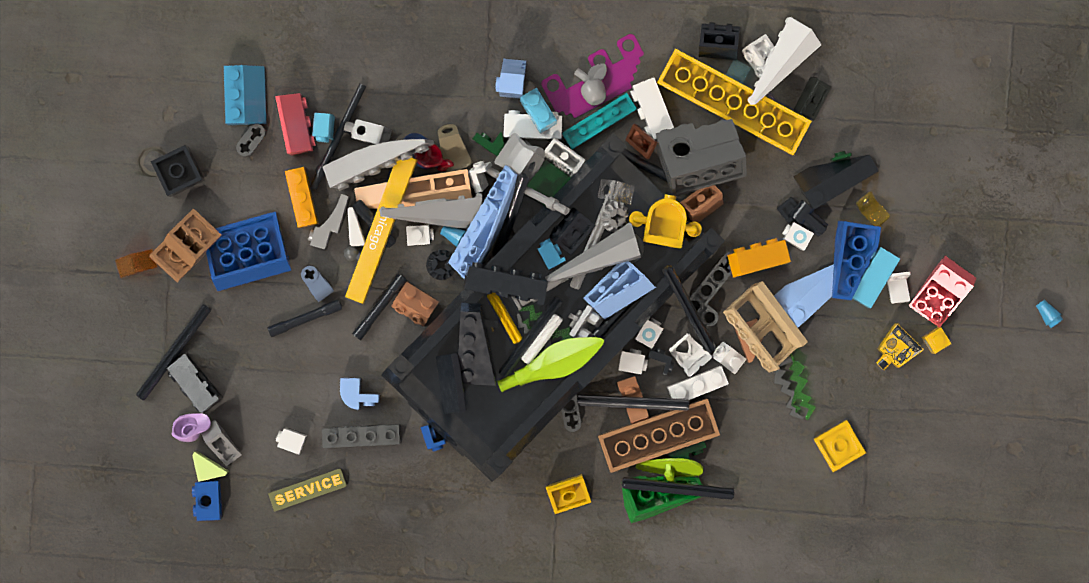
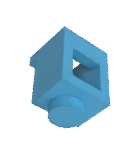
(550, 254)

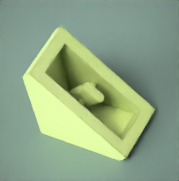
(207, 468)

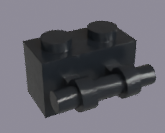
(719, 41)

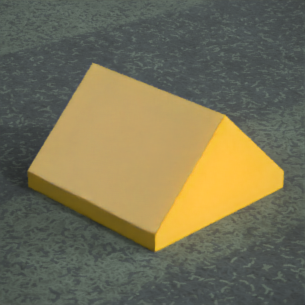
(568, 494)

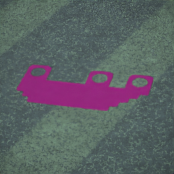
(616, 81)

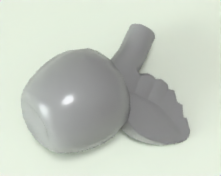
(593, 87)

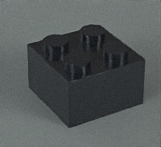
(177, 171)

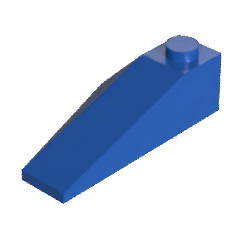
(852, 255)

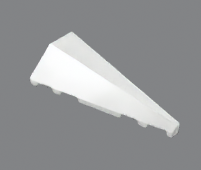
(793, 47)

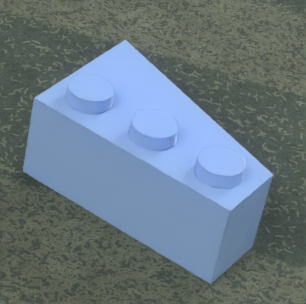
(511, 79)

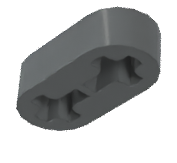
(254, 143)

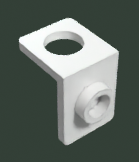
(898, 287)

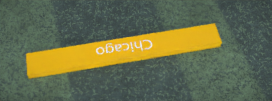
(380, 231)

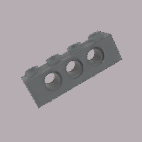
(361, 436)

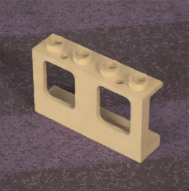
(772, 319)

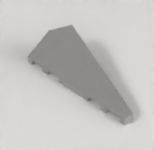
(443, 212)
(612, 250)

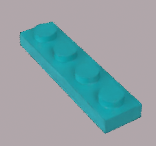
(599, 121)

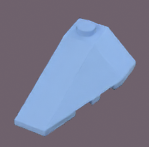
(806, 295)

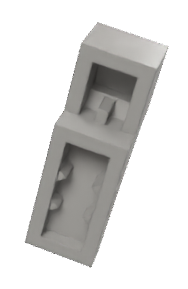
(320, 235)

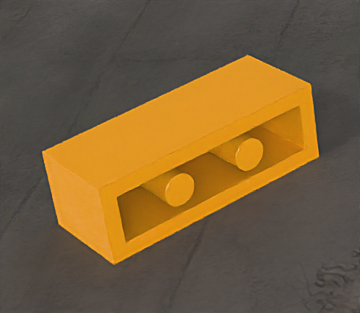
(301, 197)
(758, 257)

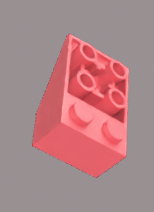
(943, 291)

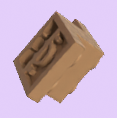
(185, 245)

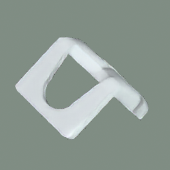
(693, 359)

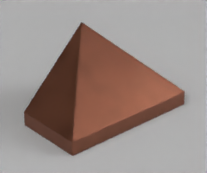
(641, 141)

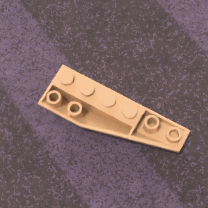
(423, 188)

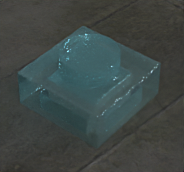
(738, 71)

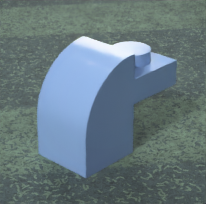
(351, 393)

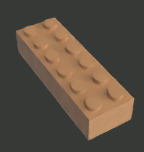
(658, 435)

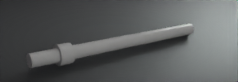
(550, 203)

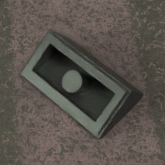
(812, 98)

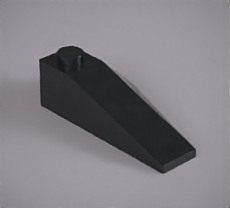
(831, 179)

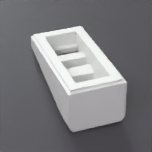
(355, 232)

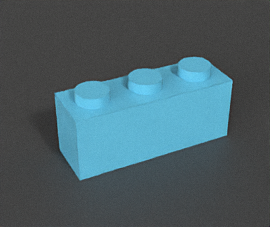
(875, 277)

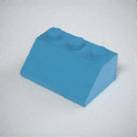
(245, 95)

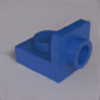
(429, 435)

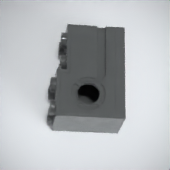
(700, 156)

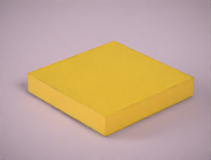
(839, 446)

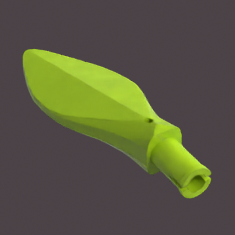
(555, 361)

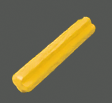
(505, 317)

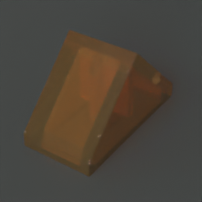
(135, 263)

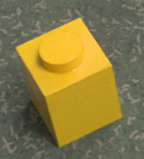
(936, 340)

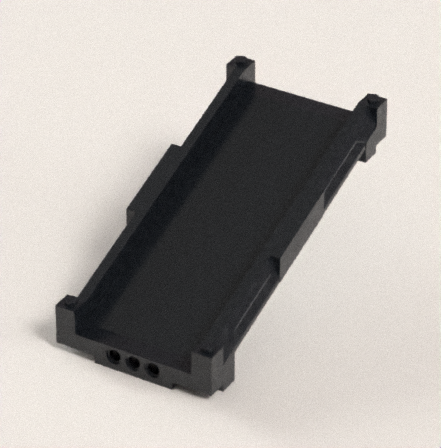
(505, 422)

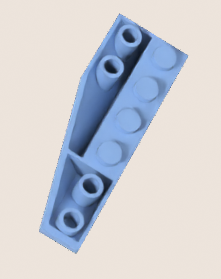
(486, 224)

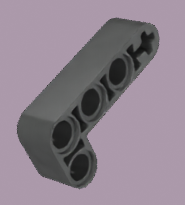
(715, 286)

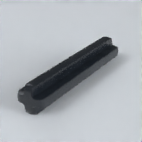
(368, 217)

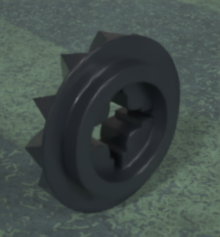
(431, 264)

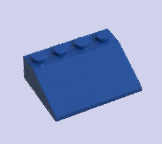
(248, 252)

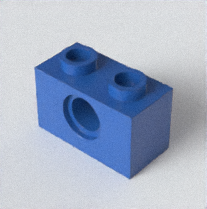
(213, 490)

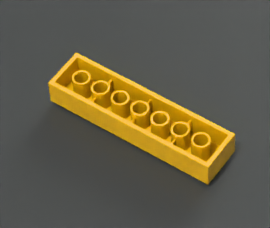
(730, 101)

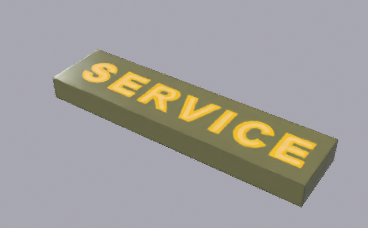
(307, 489)

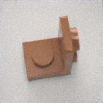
(631, 388)

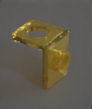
(873, 210)

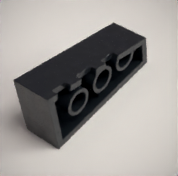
(474, 347)

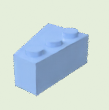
(618, 289)

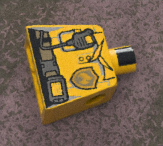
(897, 348)

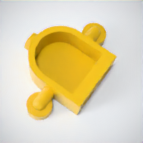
(665, 223)

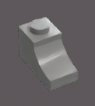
(220, 443)

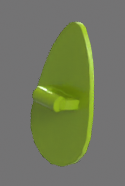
(672, 467)

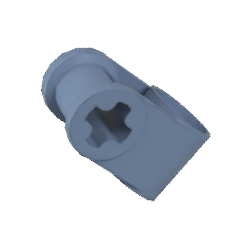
(318, 286)

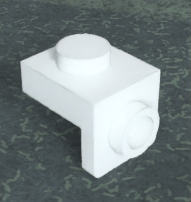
(477, 176)
(728, 357)

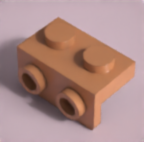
(414, 304)

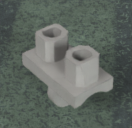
(582, 321)

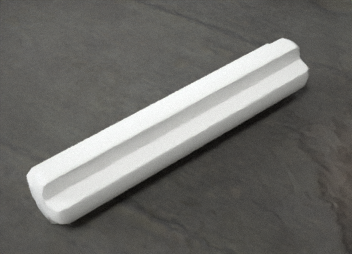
(542, 338)

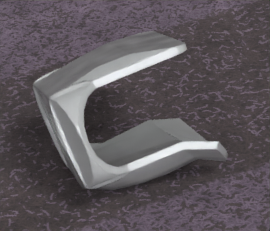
(521, 156)

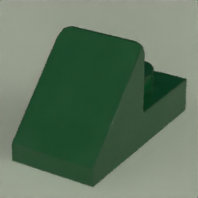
(484, 140)
(683, 453)

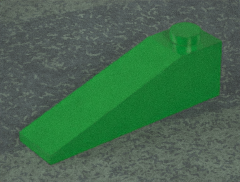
(646, 504)

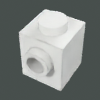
(632, 362)

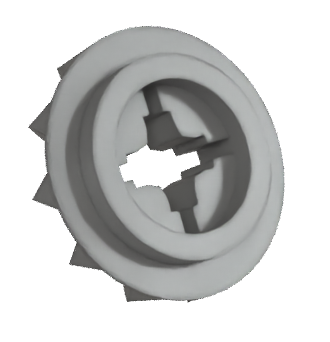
(611, 210)

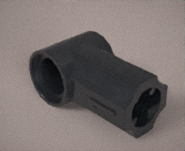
(806, 216)

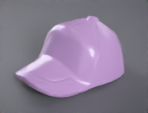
(189, 426)

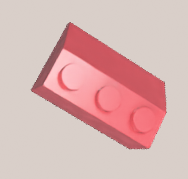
(295, 123)

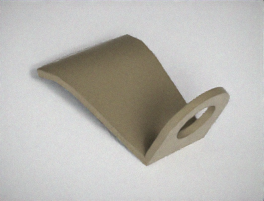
(453, 148)

